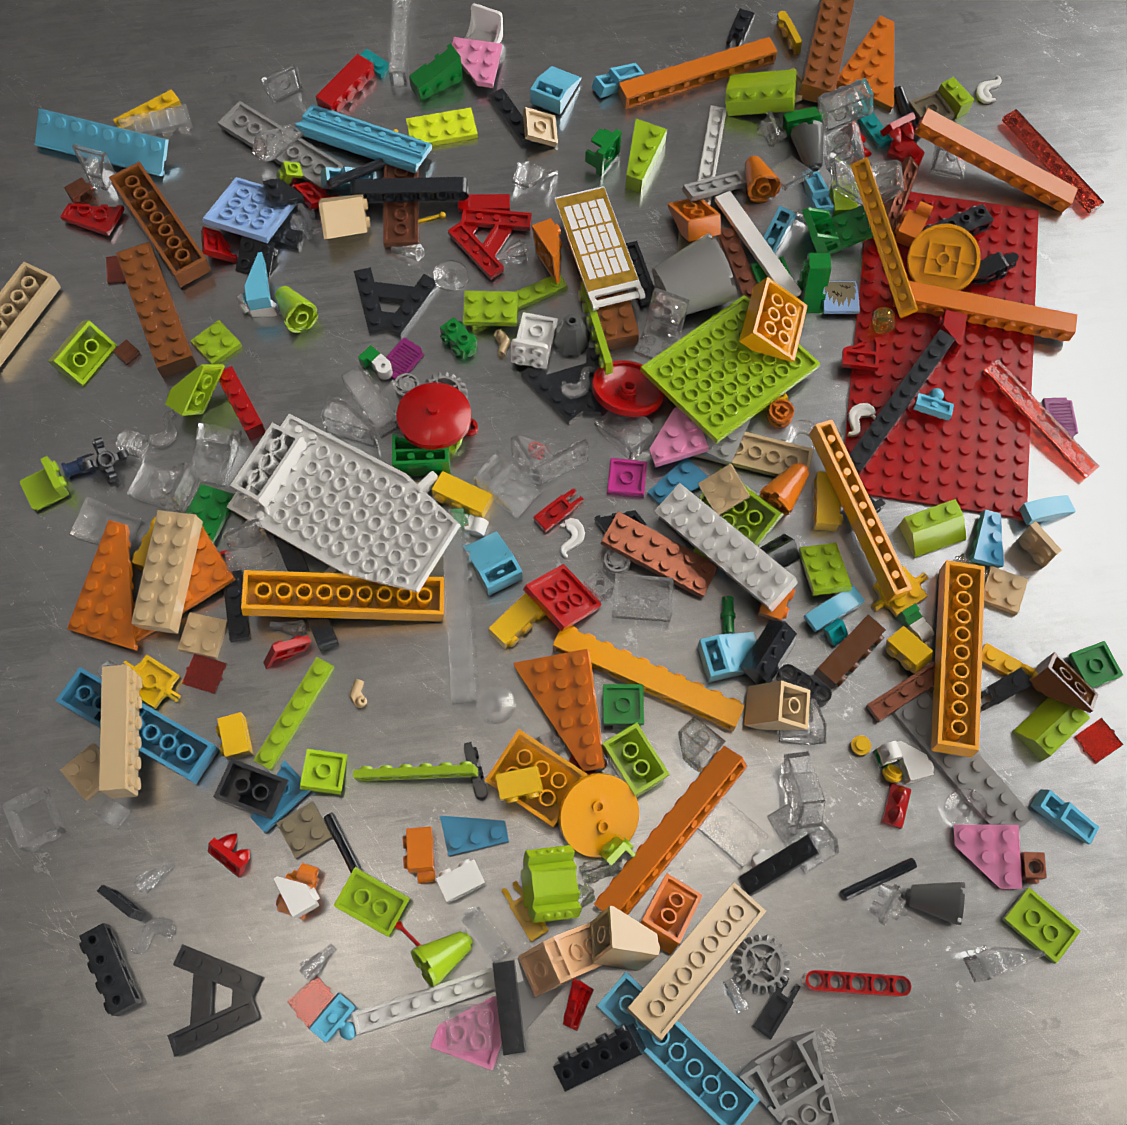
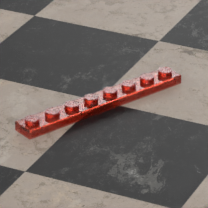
(1052, 159)
(1041, 419)

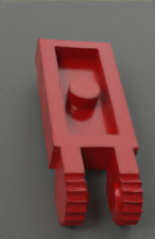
(557, 510)

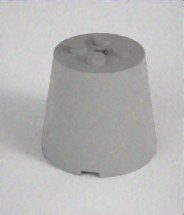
(697, 274)

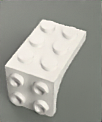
(485, 24)
(533, 340)

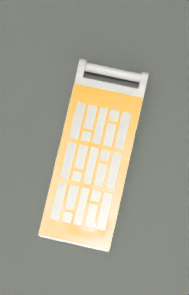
(598, 247)

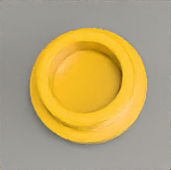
(860, 745)
(892, 773)

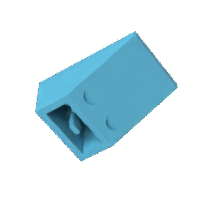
(553, 89)
(494, 563)
(724, 654)

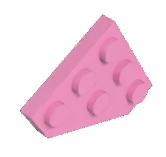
(479, 59)
(677, 440)
(993, 850)
(483, 1058)

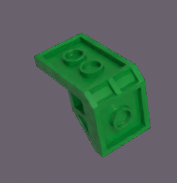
(839, 231)

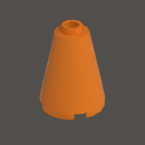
(760, 180)
(786, 488)

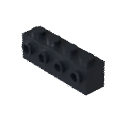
(974, 220)
(109, 969)
(599, 1056)

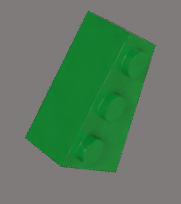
(438, 74)
(813, 280)
(417, 460)

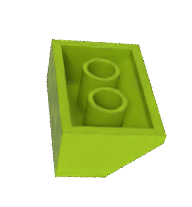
(82, 352)
(934, 528)
(1050, 727)
(635, 760)

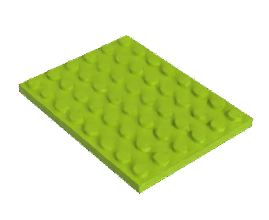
(721, 379)

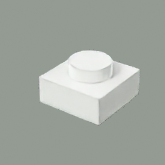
(761, 856)

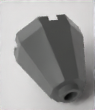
(571, 336)

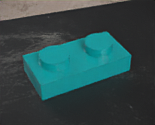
(381, 66)

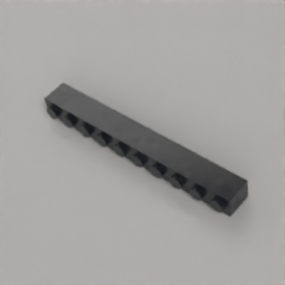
(900, 400)

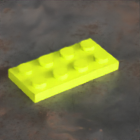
(443, 127)

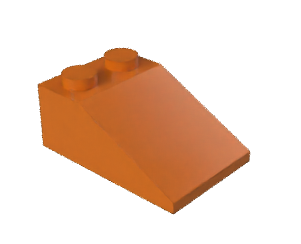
(695, 218)
(548, 246)
(670, 912)

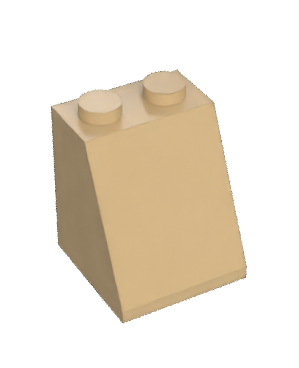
(343, 216)
(777, 706)
(622, 941)

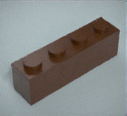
(849, 651)

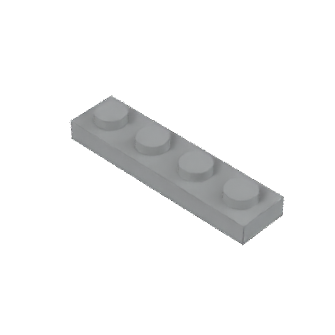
(713, 186)

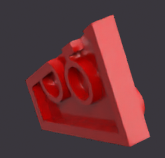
(95, 218)

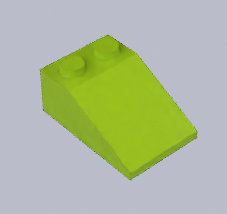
(195, 390)

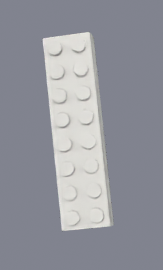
(726, 547)

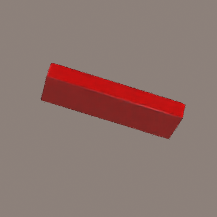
(486, 201)

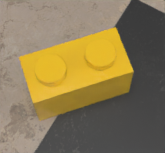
(908, 650)
(234, 736)
(519, 783)

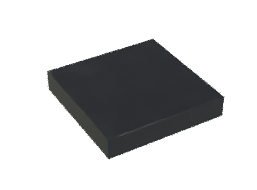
(121, 902)

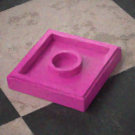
(627, 477)

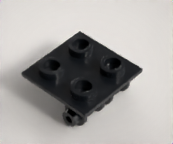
(248, 252)

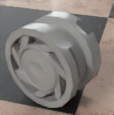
(403, 385)
(615, 563)

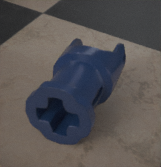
(74, 467)

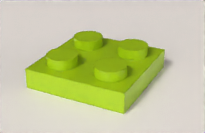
(216, 343)
(323, 771)

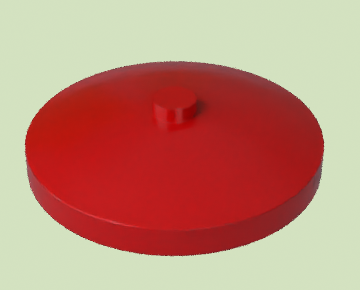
(626, 390)
(433, 415)

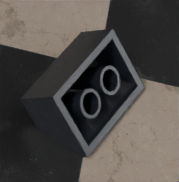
(769, 652)

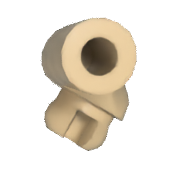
(503, 341)
(356, 695)

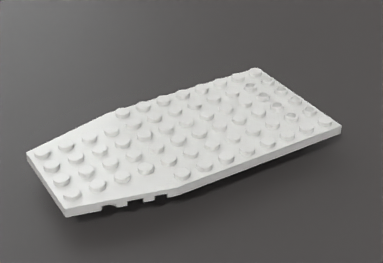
(342, 506)

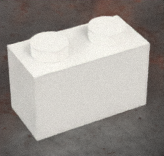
(460, 881)

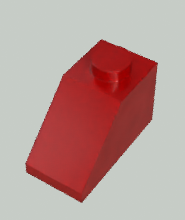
(954, 325)

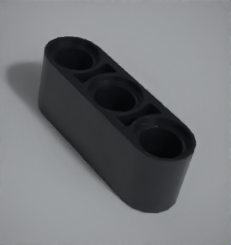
(813, 685)

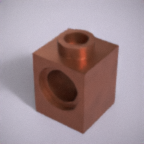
(80, 191)
(1037, 859)

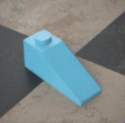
(779, 227)
(256, 286)

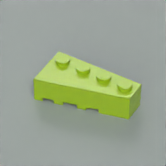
(644, 152)

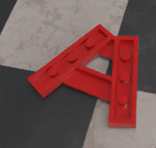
(503, 224)

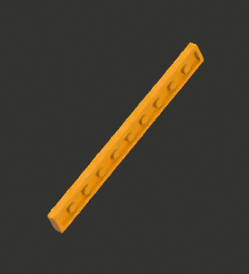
(884, 238)

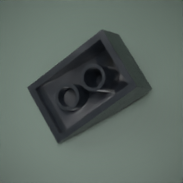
(250, 789)

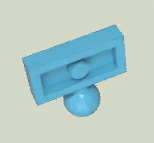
(934, 404)
(333, 1018)

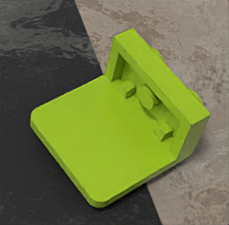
(45, 485)

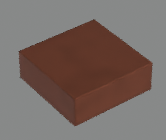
(126, 351)

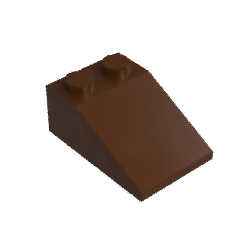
(1063, 684)

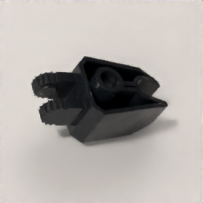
(995, 267)

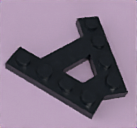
(412, 299)
(550, 389)
(203, 1025)

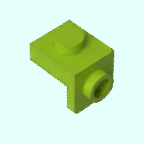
(289, 170)
(615, 848)

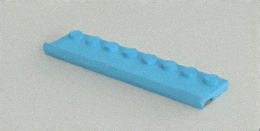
(363, 138)
(121, 145)

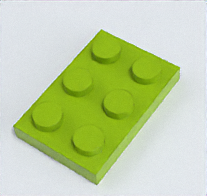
(490, 308)
(825, 569)
(371, 901)
(1041, 925)

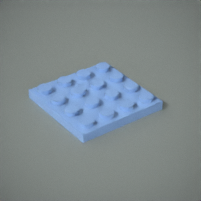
(246, 211)

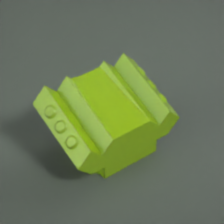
(550, 884)

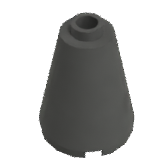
(809, 143)
(938, 899)

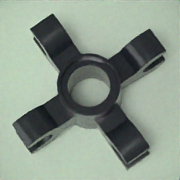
(99, 447)

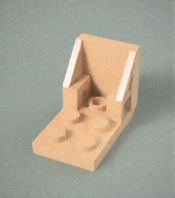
(558, 959)

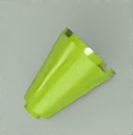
(295, 309)
(441, 956)

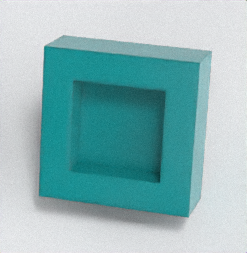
(836, 632)

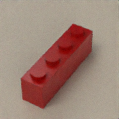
(346, 84)
(241, 404)

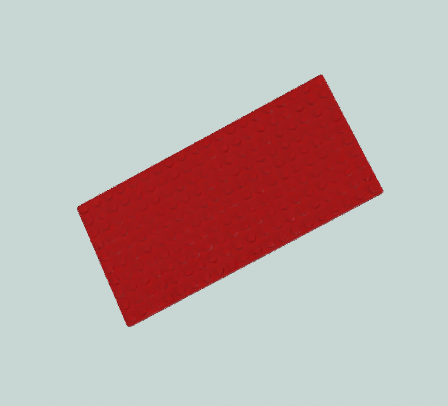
(986, 443)

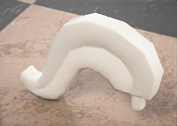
(983, 88)
(859, 411)
(577, 533)

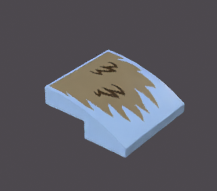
(841, 298)

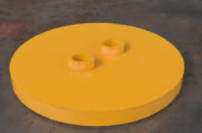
(944, 257)
(596, 812)

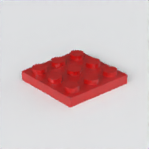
(562, 597)

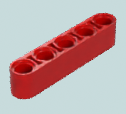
(866, 981)

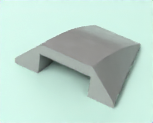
(793, 1082)

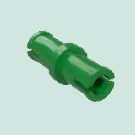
(728, 615)

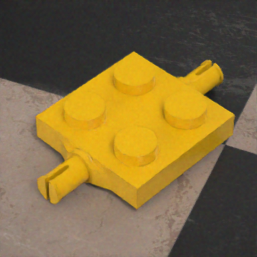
(896, 606)
(156, 681)

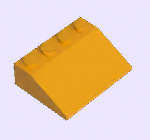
(773, 321)
(555, 773)

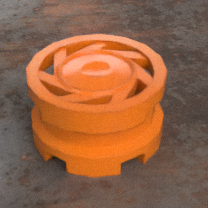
(781, 413)

